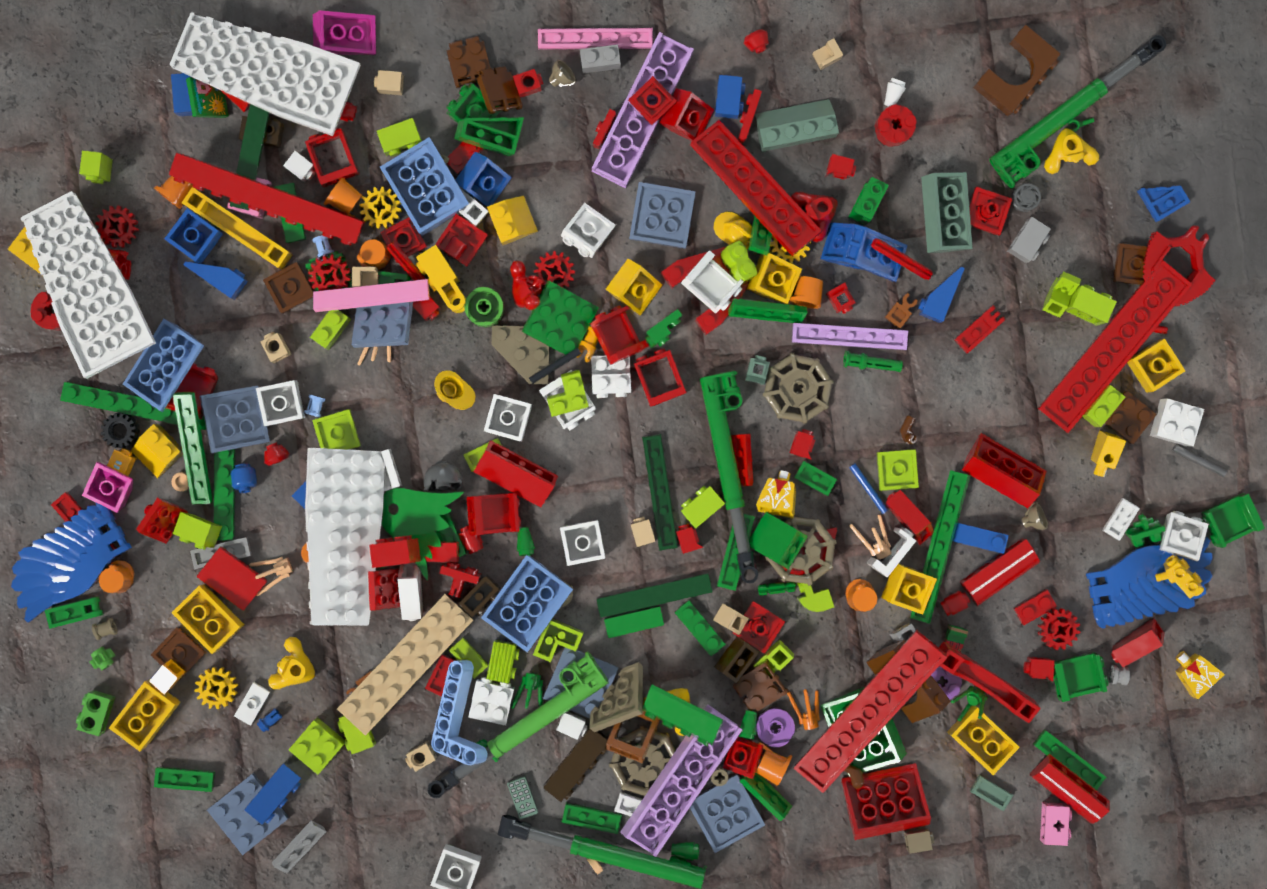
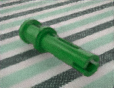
(864, 361)

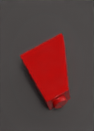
(910, 516)
(1138, 643)

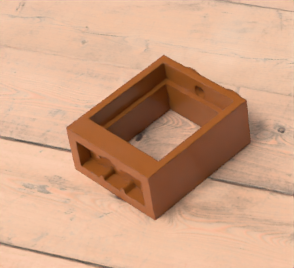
(628, 750)

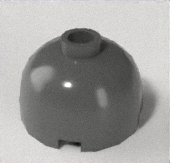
(442, 478)

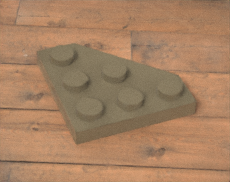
(521, 351)
(621, 700)

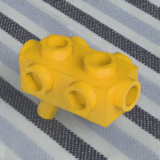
(1178, 571)

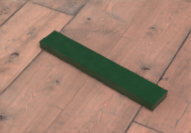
(252, 146)
(660, 492)
(654, 595)

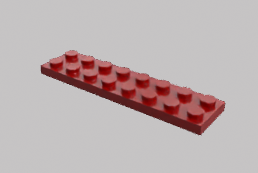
(755, 188)

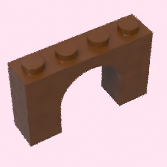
(1040, 58)
(929, 697)

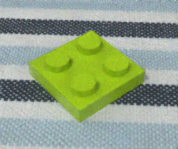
(337, 431)
(897, 470)

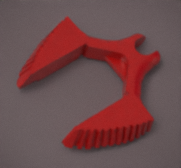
(1160, 245)

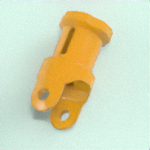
(588, 344)

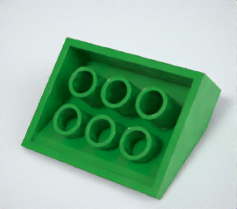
(882, 749)

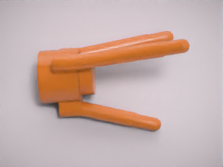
(809, 719)

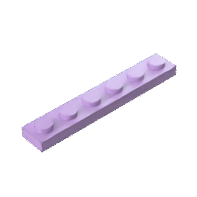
(849, 336)

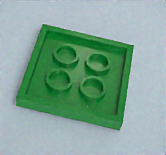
(560, 318)

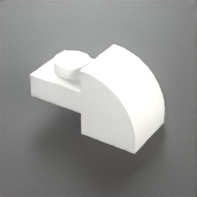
(474, 211)

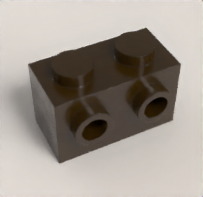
(273, 133)
(476, 599)
(736, 659)

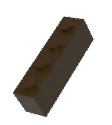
(575, 764)

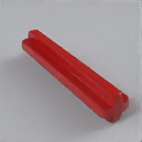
(404, 261)

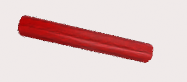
(901, 259)

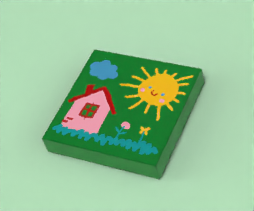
(206, 100)

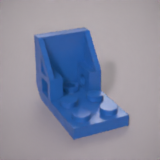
(851, 247)

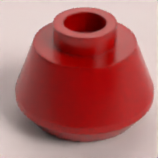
(757, 41)
(275, 454)

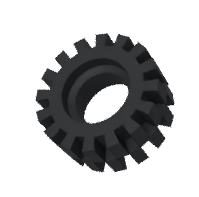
(108, 433)

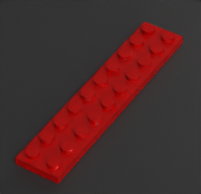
(1114, 346)
(870, 711)

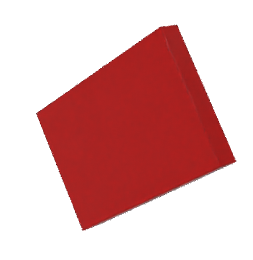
(231, 578)

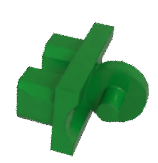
(1145, 528)

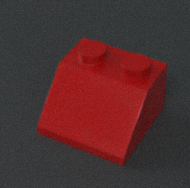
(687, 116)

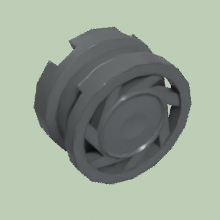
(1026, 197)

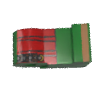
(956, 636)

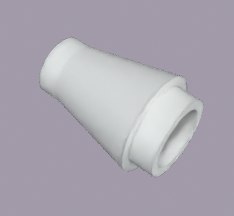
(894, 91)

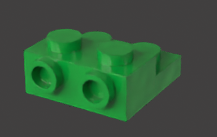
(469, 105)
(660, 333)

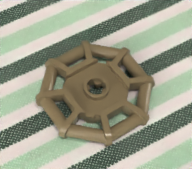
(797, 399)
(812, 555)
(635, 769)

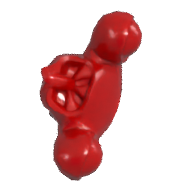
(819, 209)
(525, 289)

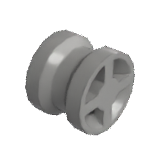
(1119, 675)

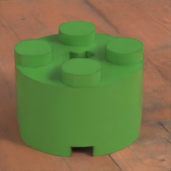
(475, 301)

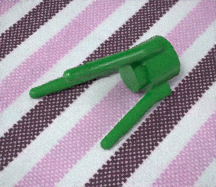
(532, 682)
(974, 697)

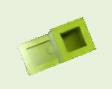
(1060, 294)
(815, 601)
(778, 656)

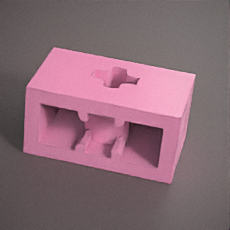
(1049, 815)

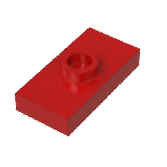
(603, 129)
(438, 677)

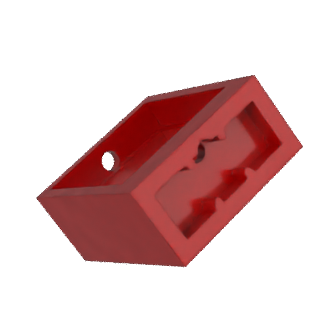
(334, 177)
(644, 360)

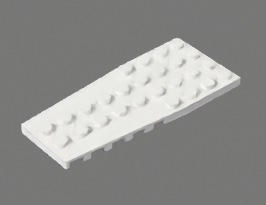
(267, 71)
(85, 287)
(341, 523)

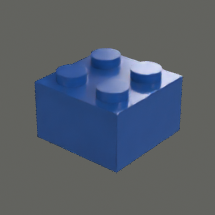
(193, 236)

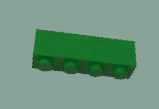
(682, 715)

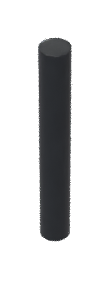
(555, 365)

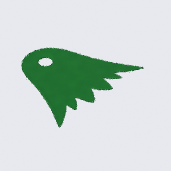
(417, 517)

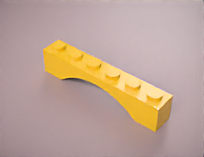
(237, 228)

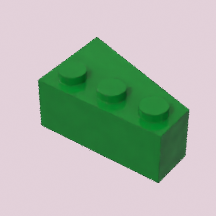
(491, 133)

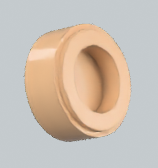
(180, 481)
(595, 865)

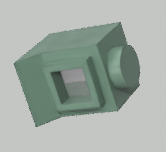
(757, 370)

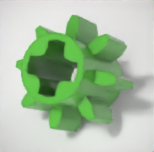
(102, 658)

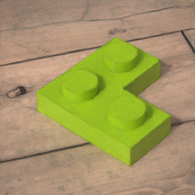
(573, 397)

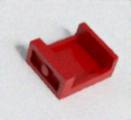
(617, 335)
(197, 380)
(493, 514)

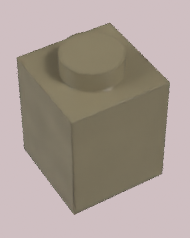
(918, 840)

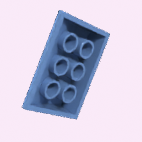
(424, 186)
(163, 365)
(527, 603)

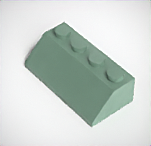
(796, 125)
(946, 212)

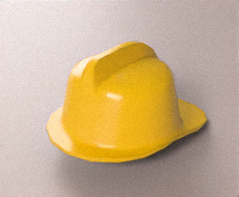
(732, 228)
(454, 390)

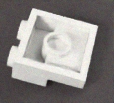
(587, 231)
(610, 378)
(1183, 535)
(491, 701)

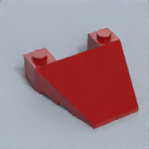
(681, 268)

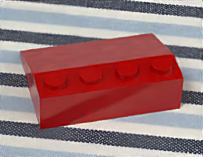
(886, 802)

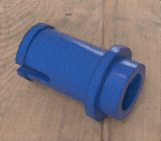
(265, 723)

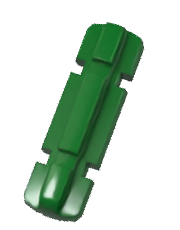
(776, 588)

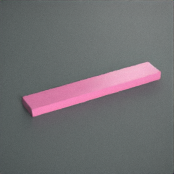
(595, 37)
(371, 295)

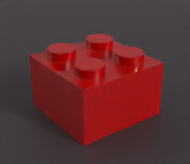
(397, 552)

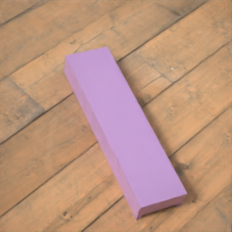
(631, 130)
(675, 785)

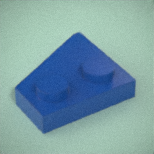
(1163, 200)

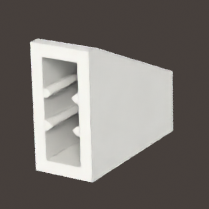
(410, 591)

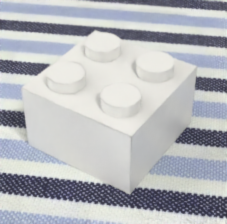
(280, 403)
(508, 417)
(1176, 422)
(582, 542)
(455, 869)

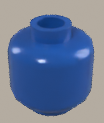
(243, 478)

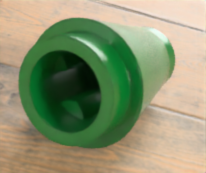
(525, 543)
(749, 725)
(686, 850)

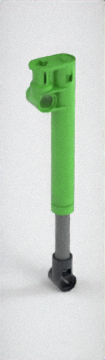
(585, 683)

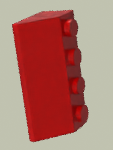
(1004, 471)

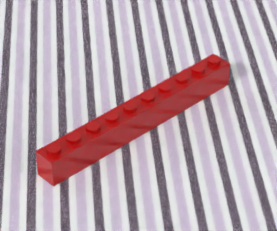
(267, 198)

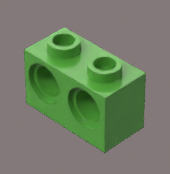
(100, 715)

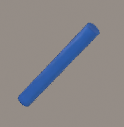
(868, 488)

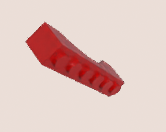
(999, 689)

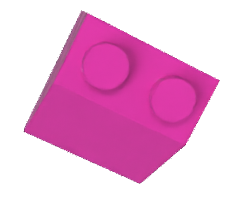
(108, 487)

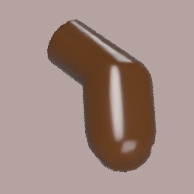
(906, 431)
(856, 776)

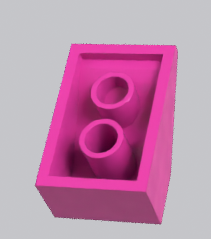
(344, 33)

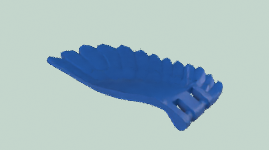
(66, 560)
(1135, 590)

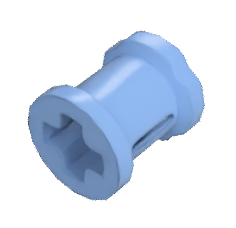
(318, 241)
(314, 405)

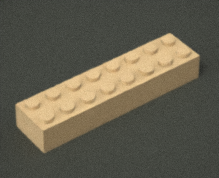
(405, 664)

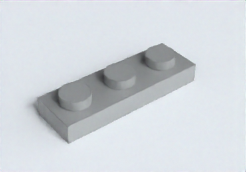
(239, 548)
(299, 847)

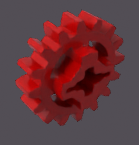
(123, 222)
(557, 264)
(322, 270)
(1067, 628)

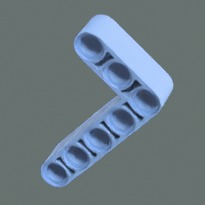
(449, 718)

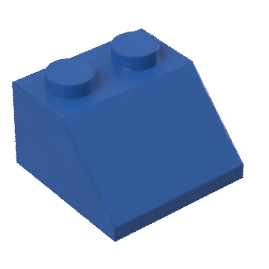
(482, 179)

